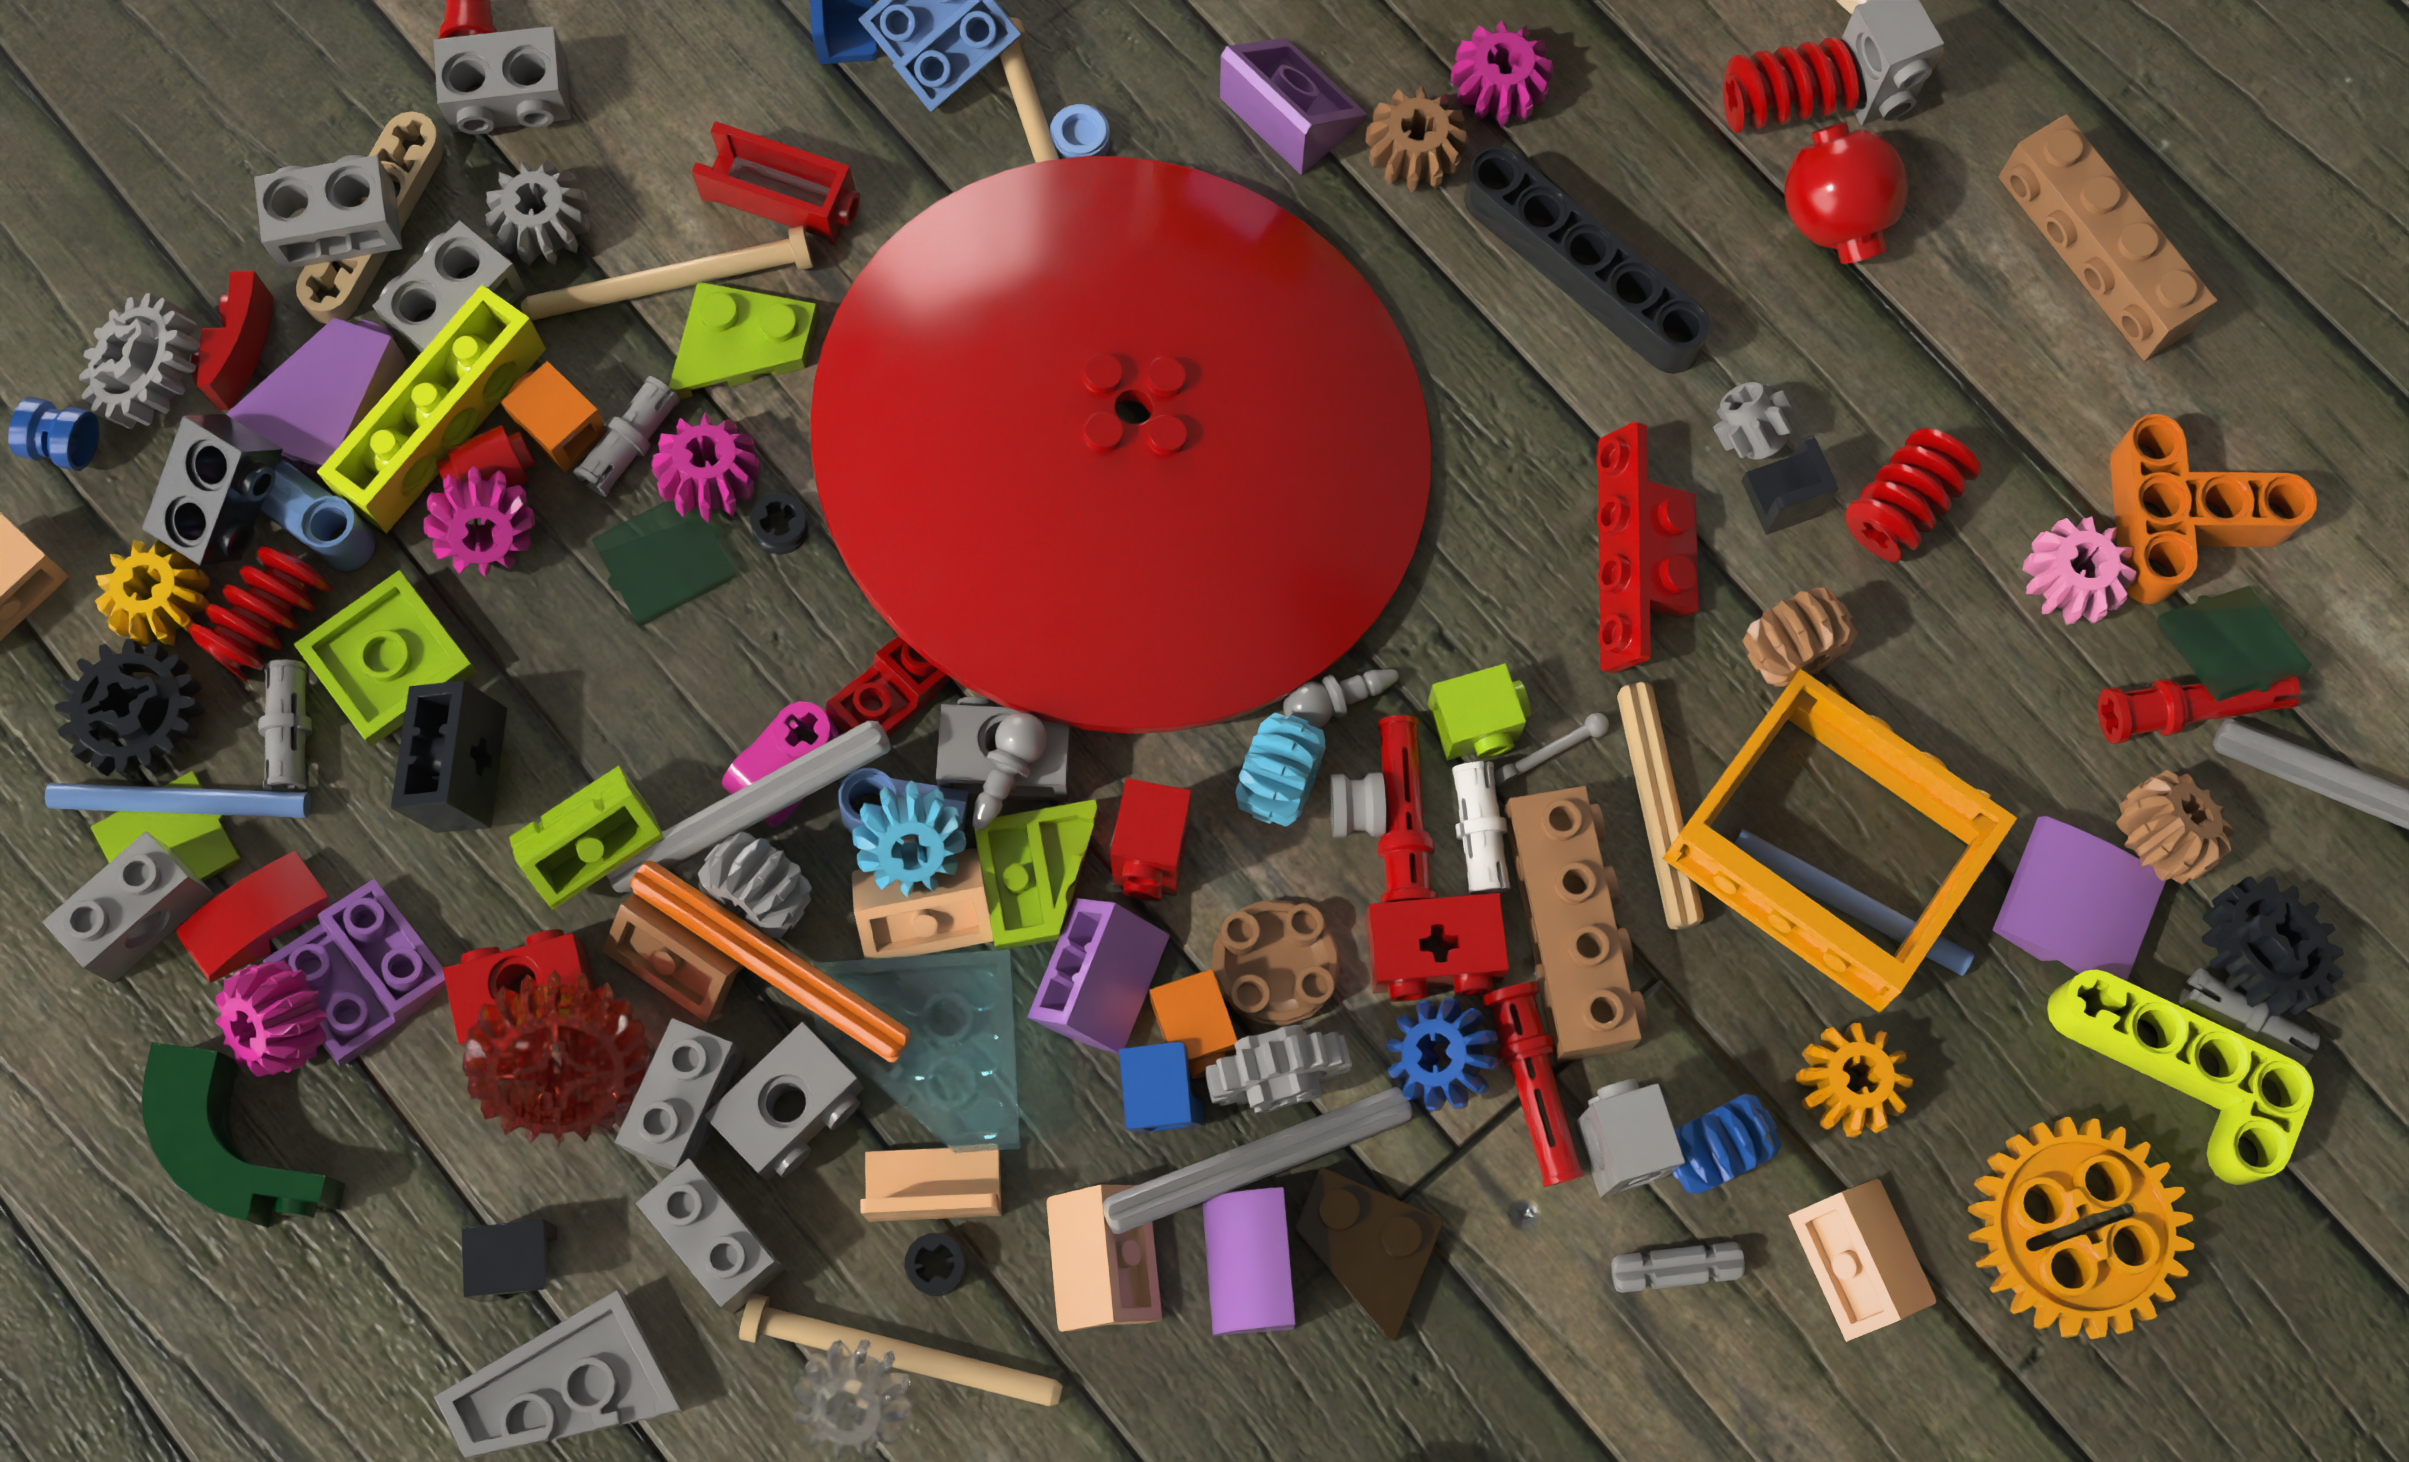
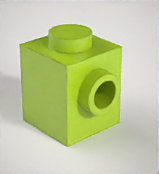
(1479, 712)

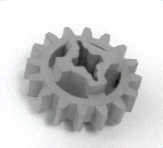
(139, 361)
(1278, 1068)

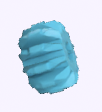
(1280, 769)
(884, 844)

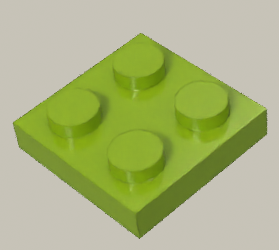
(378, 651)

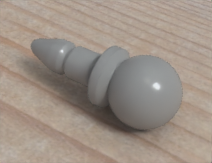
(1321, 701)
(1018, 741)

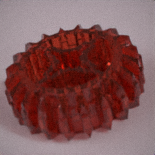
(517, 1072)

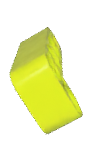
(2177, 1064)

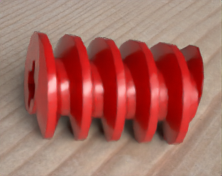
(1789, 79)
(1910, 493)
(258, 610)

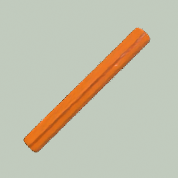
(771, 961)

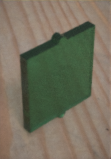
(663, 560)
(2233, 643)

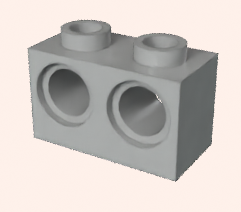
(1892, 55)
(502, 66)
(328, 226)
(433, 285)
(679, 1088)
(710, 1236)

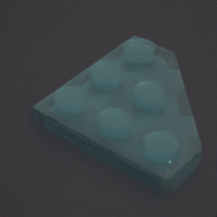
(962, 1048)

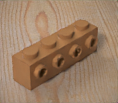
(2106, 237)
(1572, 924)

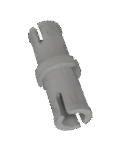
(627, 436)
(285, 726)
(2254, 1023)

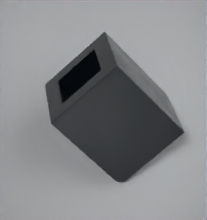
(1791, 488)
(505, 1259)

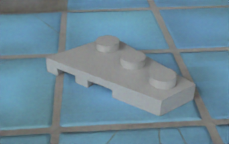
(562, 1384)

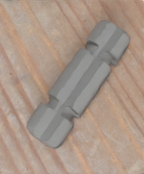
(1677, 1267)

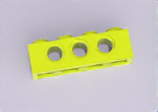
(432, 408)

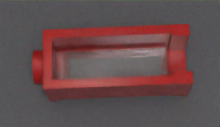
(778, 182)

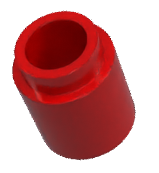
(488, 454)

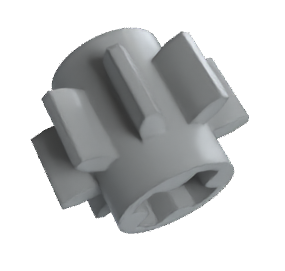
(1754, 420)

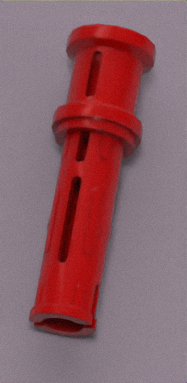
(2170, 707)
(1406, 843)
(1556, 1163)

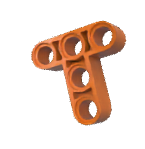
(2184, 509)

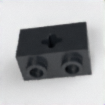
(449, 757)

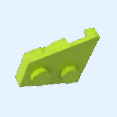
(740, 337)
(1033, 870)

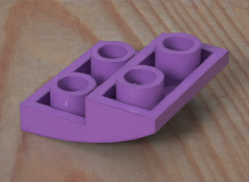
(2079, 900)
(366, 969)

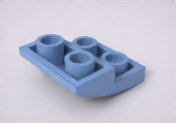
(940, 42)

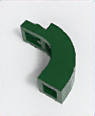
(191, 1137)

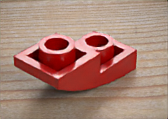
(232, 352)
(887, 691)
(243, 918)

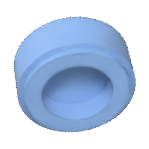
(1080, 132)

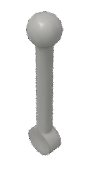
(1595, 726)

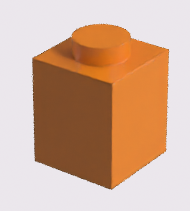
(554, 416)
(1195, 1015)

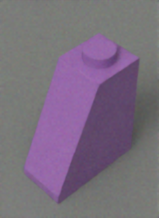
(323, 392)

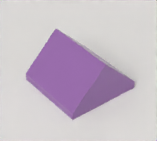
(1287, 100)

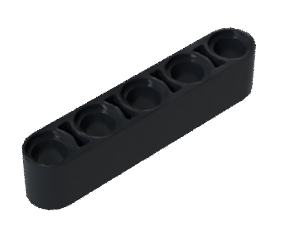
(1592, 286)

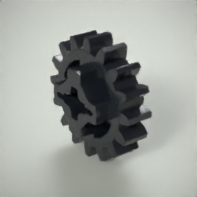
(142, 711)
(2272, 946)

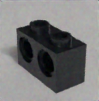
(212, 488)

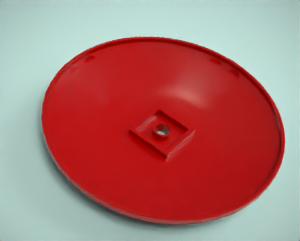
(1097, 558)

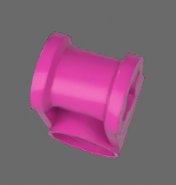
(779, 747)

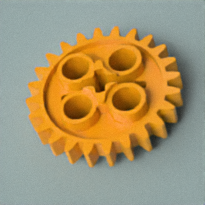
(2103, 1285)

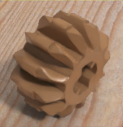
(1416, 118)
(1799, 634)
(2174, 827)

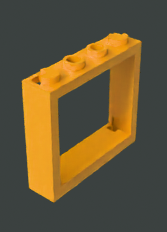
(1792, 915)

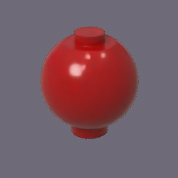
(1846, 191)

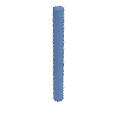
(178, 800)
(1849, 899)

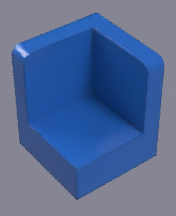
(839, 33)
(1159, 1089)

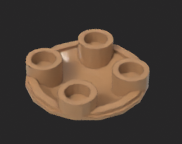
(1276, 962)

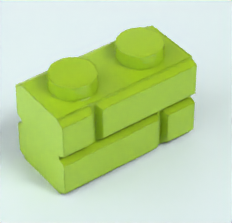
(585, 837)

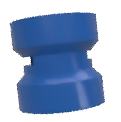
(44, 431)

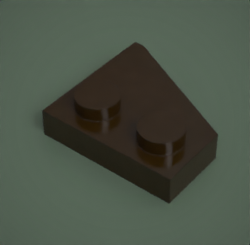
(1369, 1245)

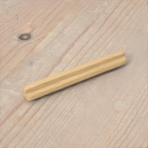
(1658, 801)

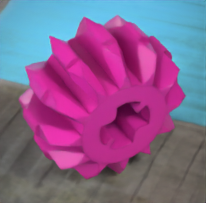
(1480, 70)
(706, 467)
(477, 542)
(270, 1018)

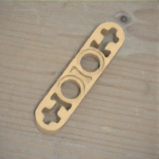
(421, 164)

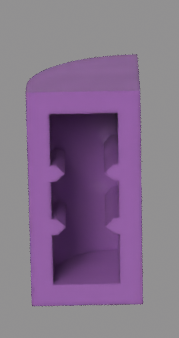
(1098, 975)
(1248, 1262)

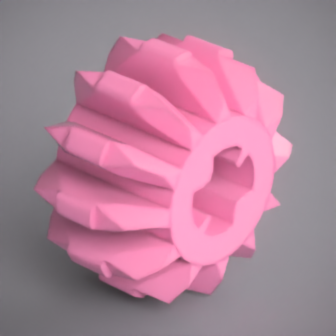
(2084, 550)

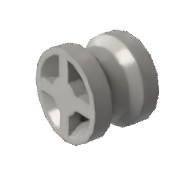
(1357, 805)

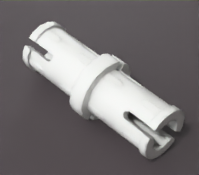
(1481, 828)

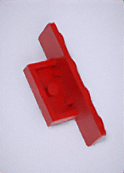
(1643, 549)

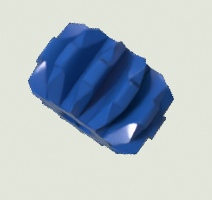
(1464, 1049)
(1725, 1143)

